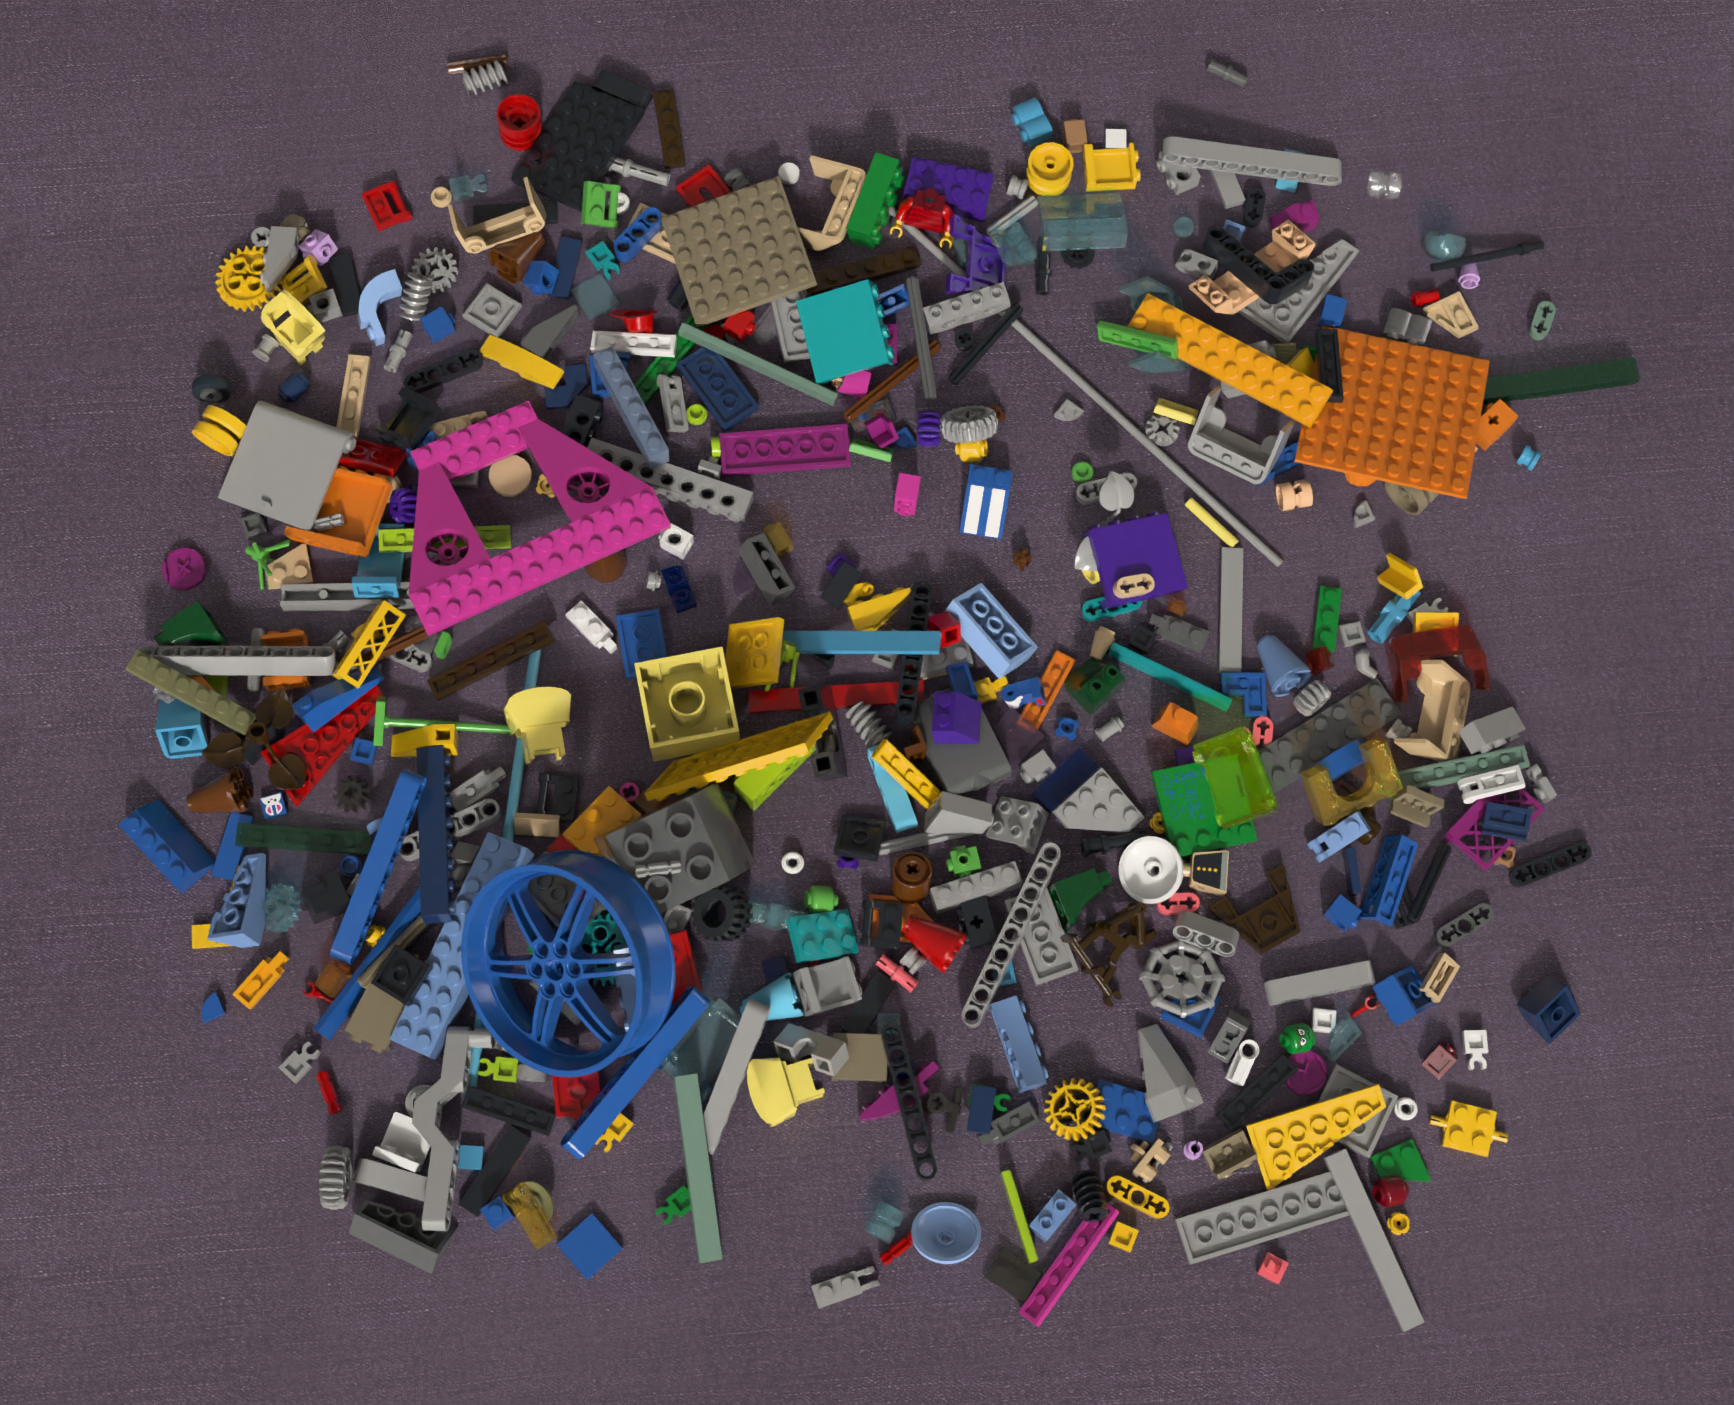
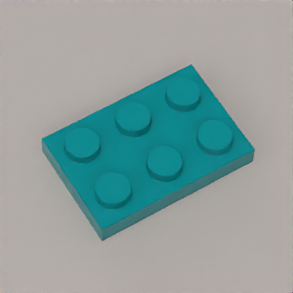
(822, 935)

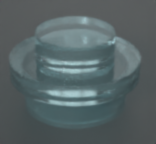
(1183, 227)

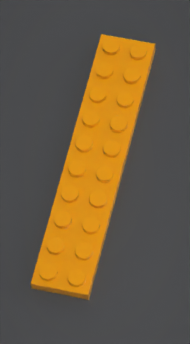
(1234, 362)

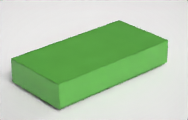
(871, 450)

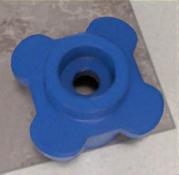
(1067, 722)

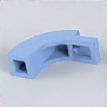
(374, 294)

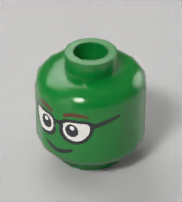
(1297, 1038)

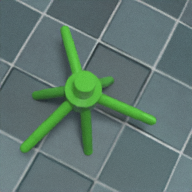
(262, 556)

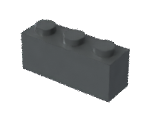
(766, 569)

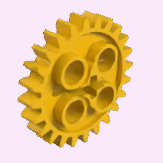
(247, 279)

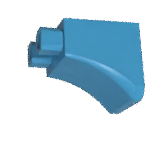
(181, 730)

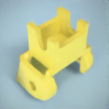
(299, 332)
(537, 719)
(780, 1088)

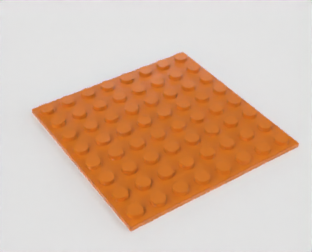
(1403, 415)

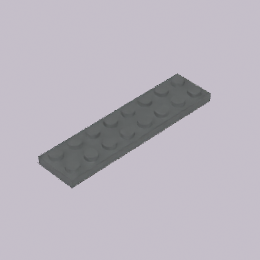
(1326, 732)

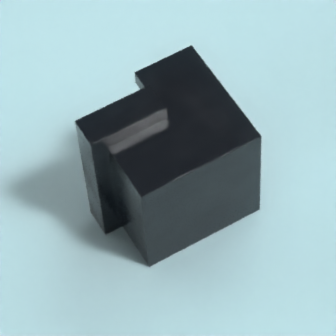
(326, 898)

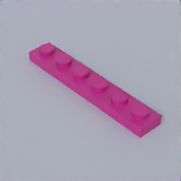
(1065, 1268)

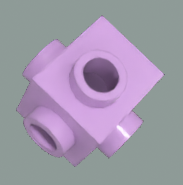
(319, 245)

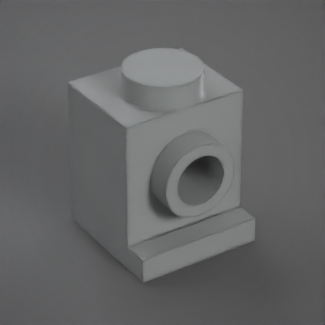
(1037, 768)

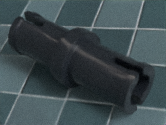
(1043, 273)

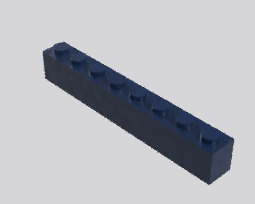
(435, 837)

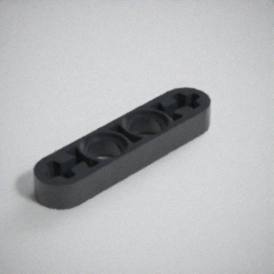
(442, 368)
(1550, 865)

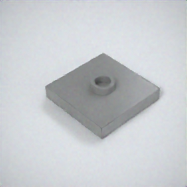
(492, 310)

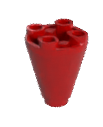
(934, 941)

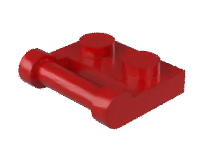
(380, 208)

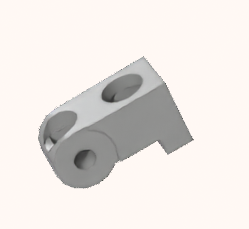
(1196, 264)

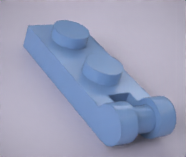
(1339, 836)

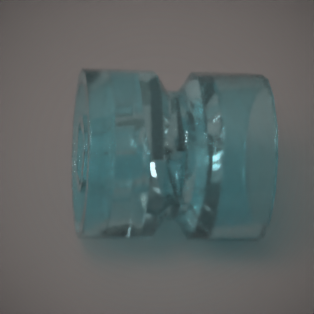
(884, 1222)

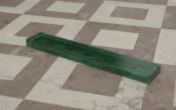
(303, 839)

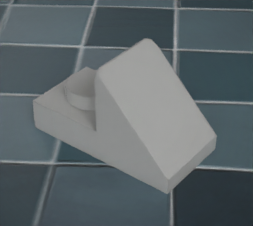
(464, 856)

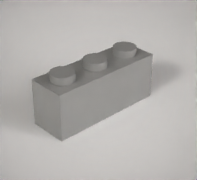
(1492, 731)

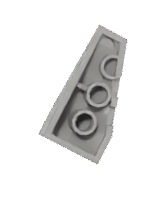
(1168, 1082)

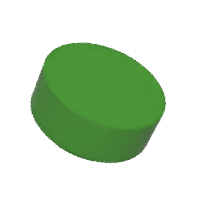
(1082, 472)

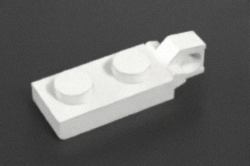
(591, 627)

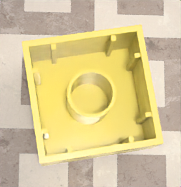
(687, 703)

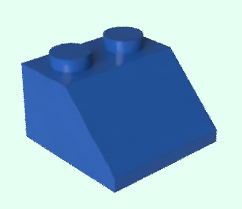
(1402, 995)

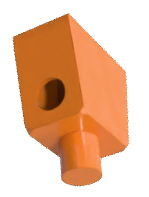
(1176, 723)

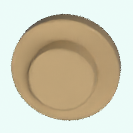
(441, 197)

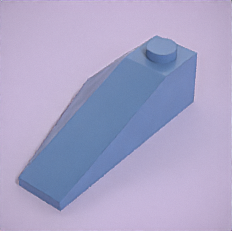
(242, 917)

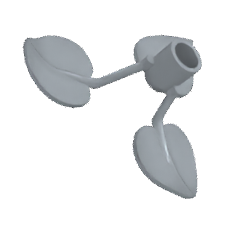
(1113, 495)

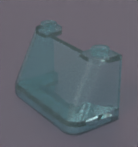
(704, 1046)

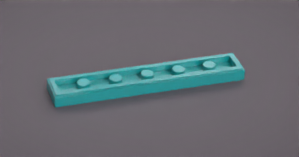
(1170, 676)

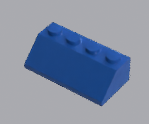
(167, 845)

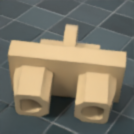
(1143, 1168)

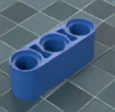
(639, 225)

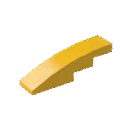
(521, 361)

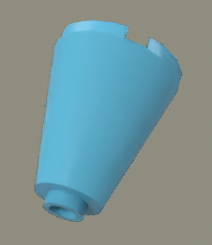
(781, 997)

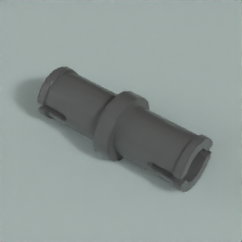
(1228, 73)

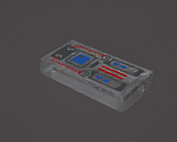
(875, 409)

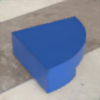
(905, 439)
(212, 1008)

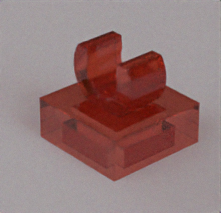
(1319, 660)

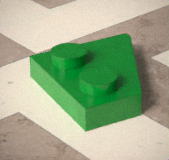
(1401, 1161)

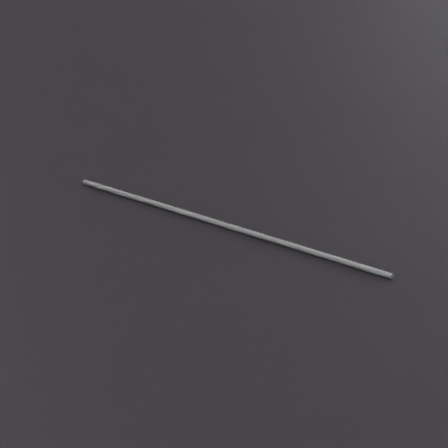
(1177, 470)

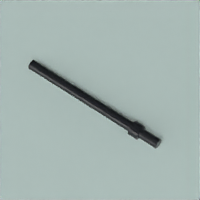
(1521, 249)

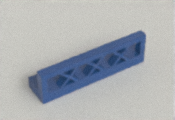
(1392, 879)

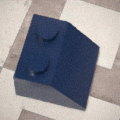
(1549, 1008)

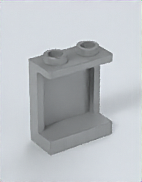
(827, 986)

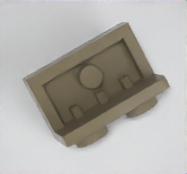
(1415, 805)
(1229, 1154)

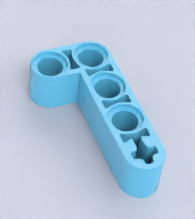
(894, 797)

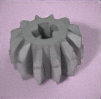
(1312, 698)

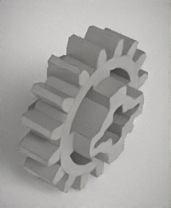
(434, 268)

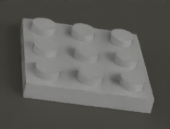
(1365, 1136)

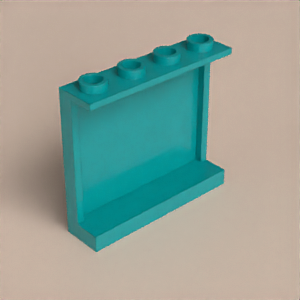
(845, 331)

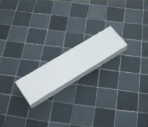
(635, 343)

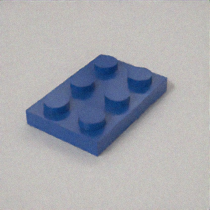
(640, 639)
(1126, 1112)

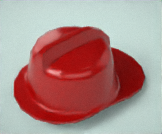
(636, 320)

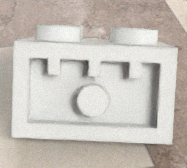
(403, 1144)

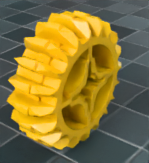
(1066, 1111)

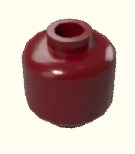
(1390, 1191)

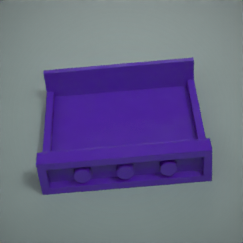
(1136, 549)

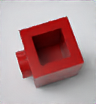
(740, 325)
(948, 626)

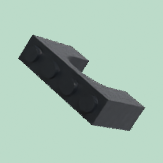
(830, 760)

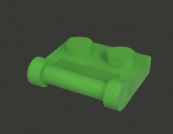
(594, 204)

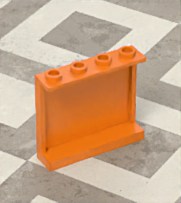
(362, 503)

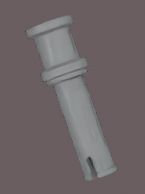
(629, 169)

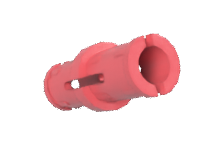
(897, 973)

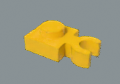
(616, 1130)

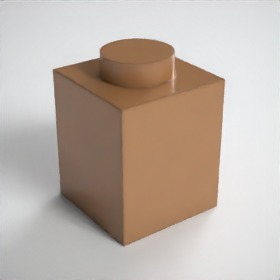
(1074, 135)

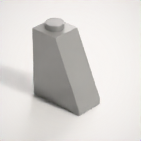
(958, 815)

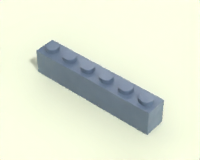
(631, 407)

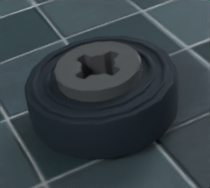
(211, 389)

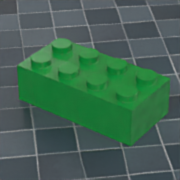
(875, 201)

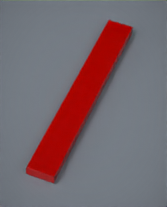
(843, 696)

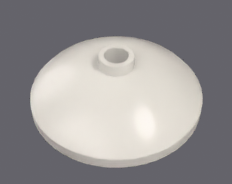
(1138, 866)

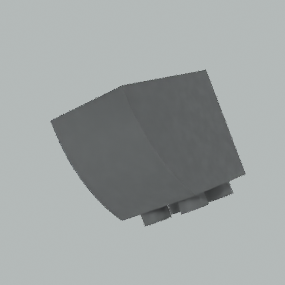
(691, 829)

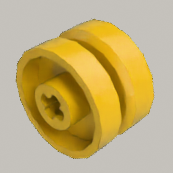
(1049, 169)
(219, 430)

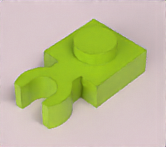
(503, 1069)

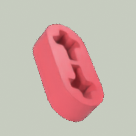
(1267, 737)
(1179, 898)

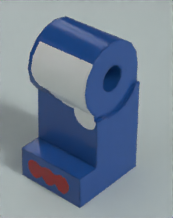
(1024, 692)

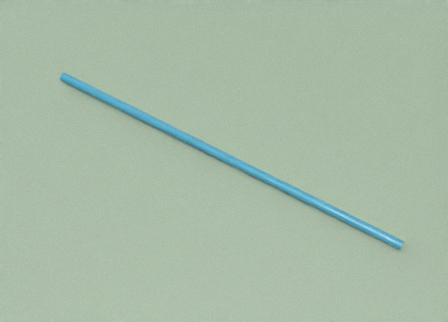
(508, 831)

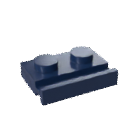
(1506, 821)

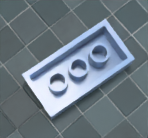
(991, 631)

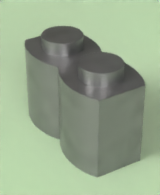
(1406, 327)

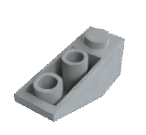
(281, 253)

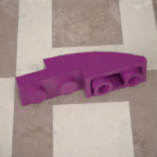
(887, 1103)

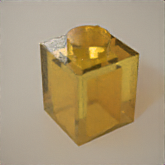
(778, 538)

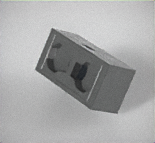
(1228, 1036)

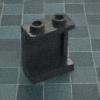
(410, 421)

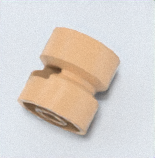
(1294, 494)

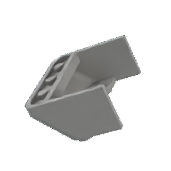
(1231, 451)

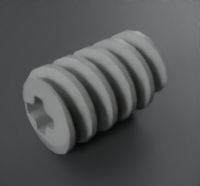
(484, 77)
(416, 296)
(867, 724)

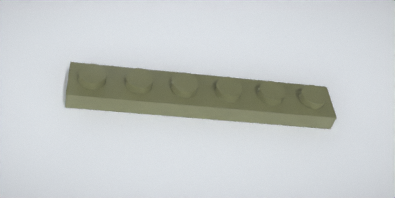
(190, 692)

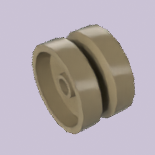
(1409, 499)

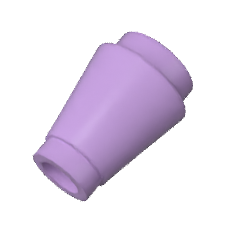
(1469, 276)

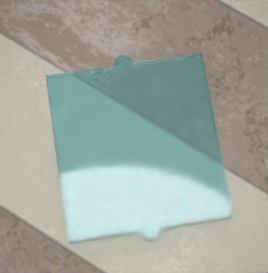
(595, 297)

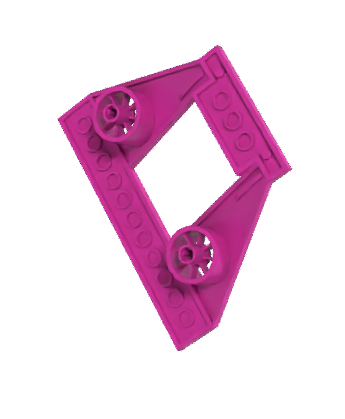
(478, 582)

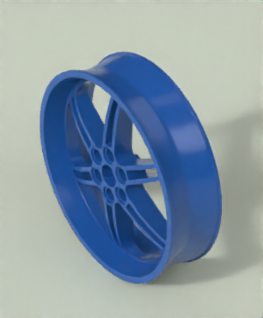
(562, 964)

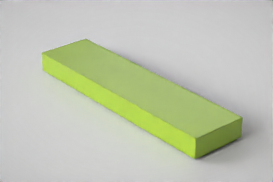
(1019, 1216)

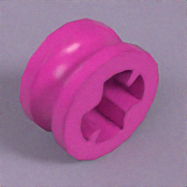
(626, 787)

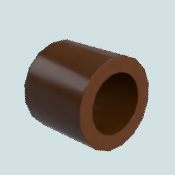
(911, 877)

